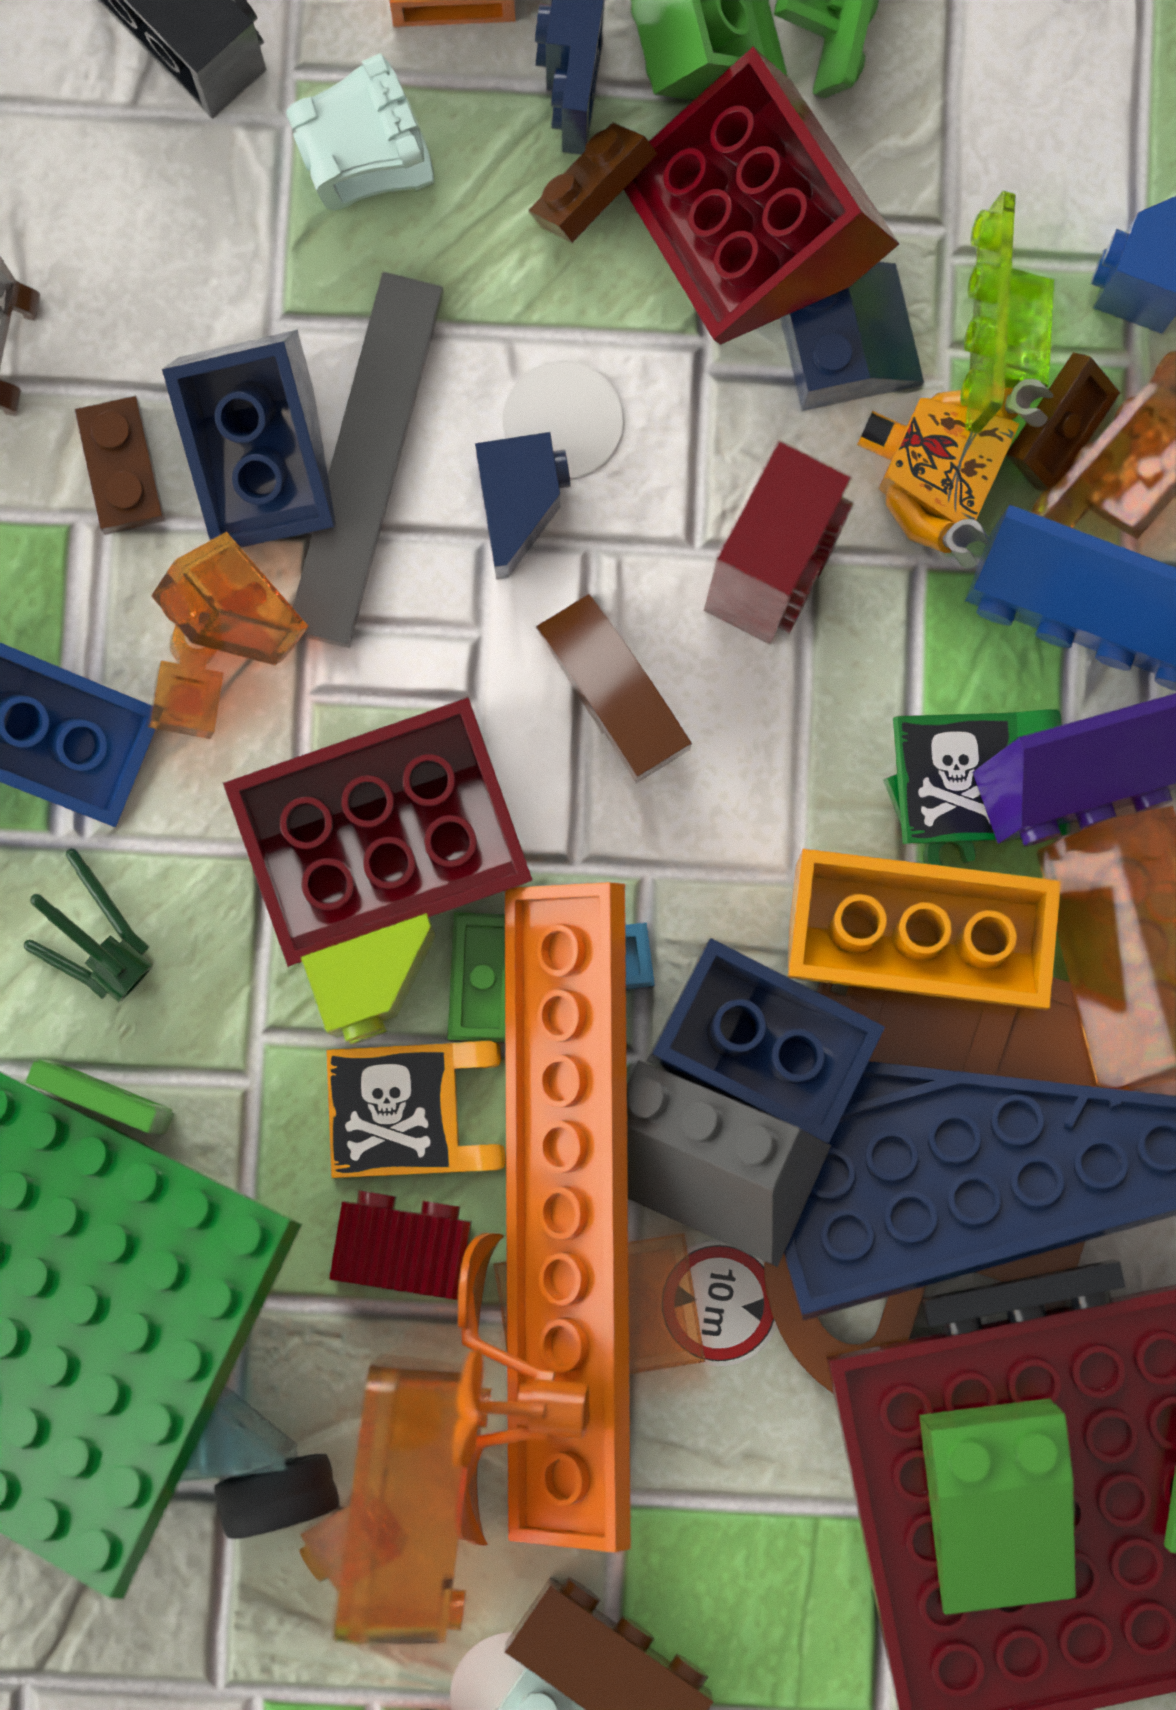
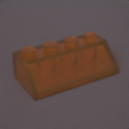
(1121, 942)

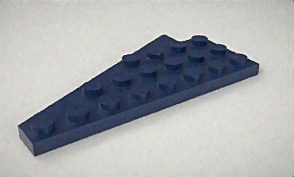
(972, 1174)

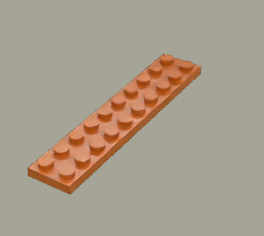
(568, 1205)

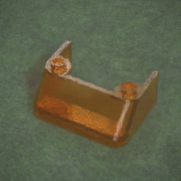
(404, 1508)

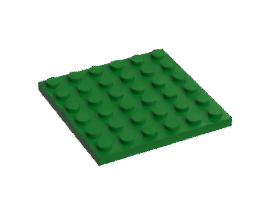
(116, 1328)

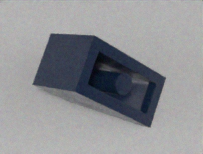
(519, 493)

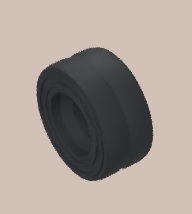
(277, 1499)

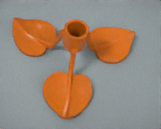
(545, 1406)

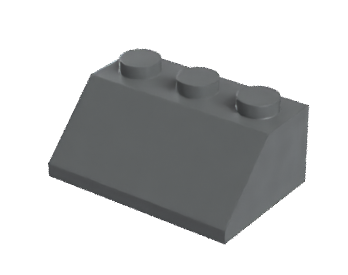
(717, 1163)

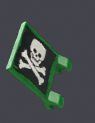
(936, 769)

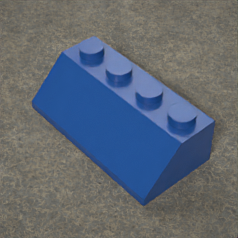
(1079, 593)

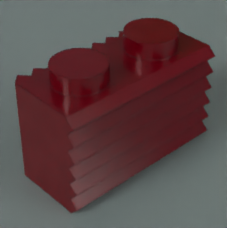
(400, 1247)

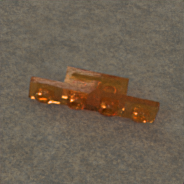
(1129, 468)

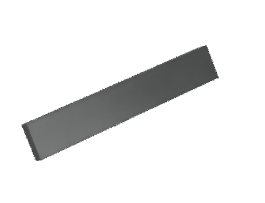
(367, 456)

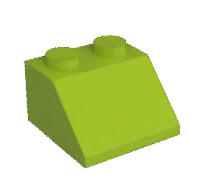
(368, 977)

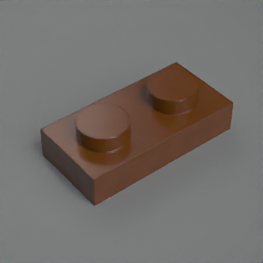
(592, 181)
(1074, 412)
(119, 465)

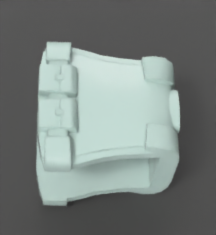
(361, 137)

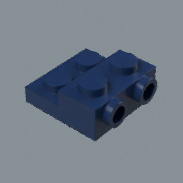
(570, 50)

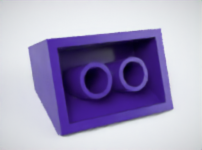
(1081, 772)

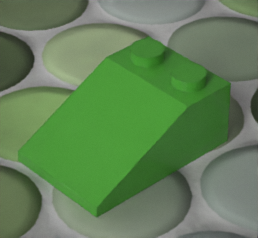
(1001, 1504)

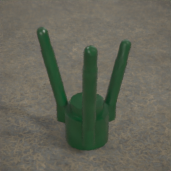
(114, 965)

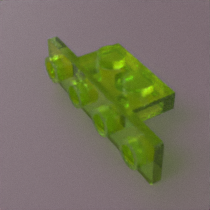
(1009, 321)

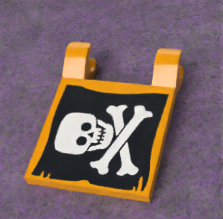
(399, 1110)

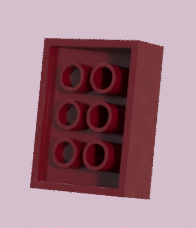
(755, 203)
(377, 830)

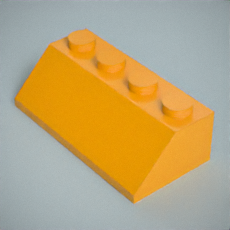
(923, 929)

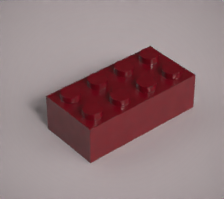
(779, 544)

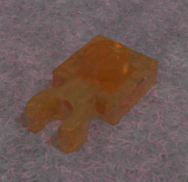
(186, 691)

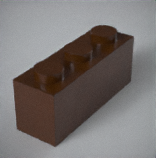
(601, 1660)

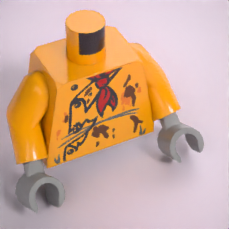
(942, 470)

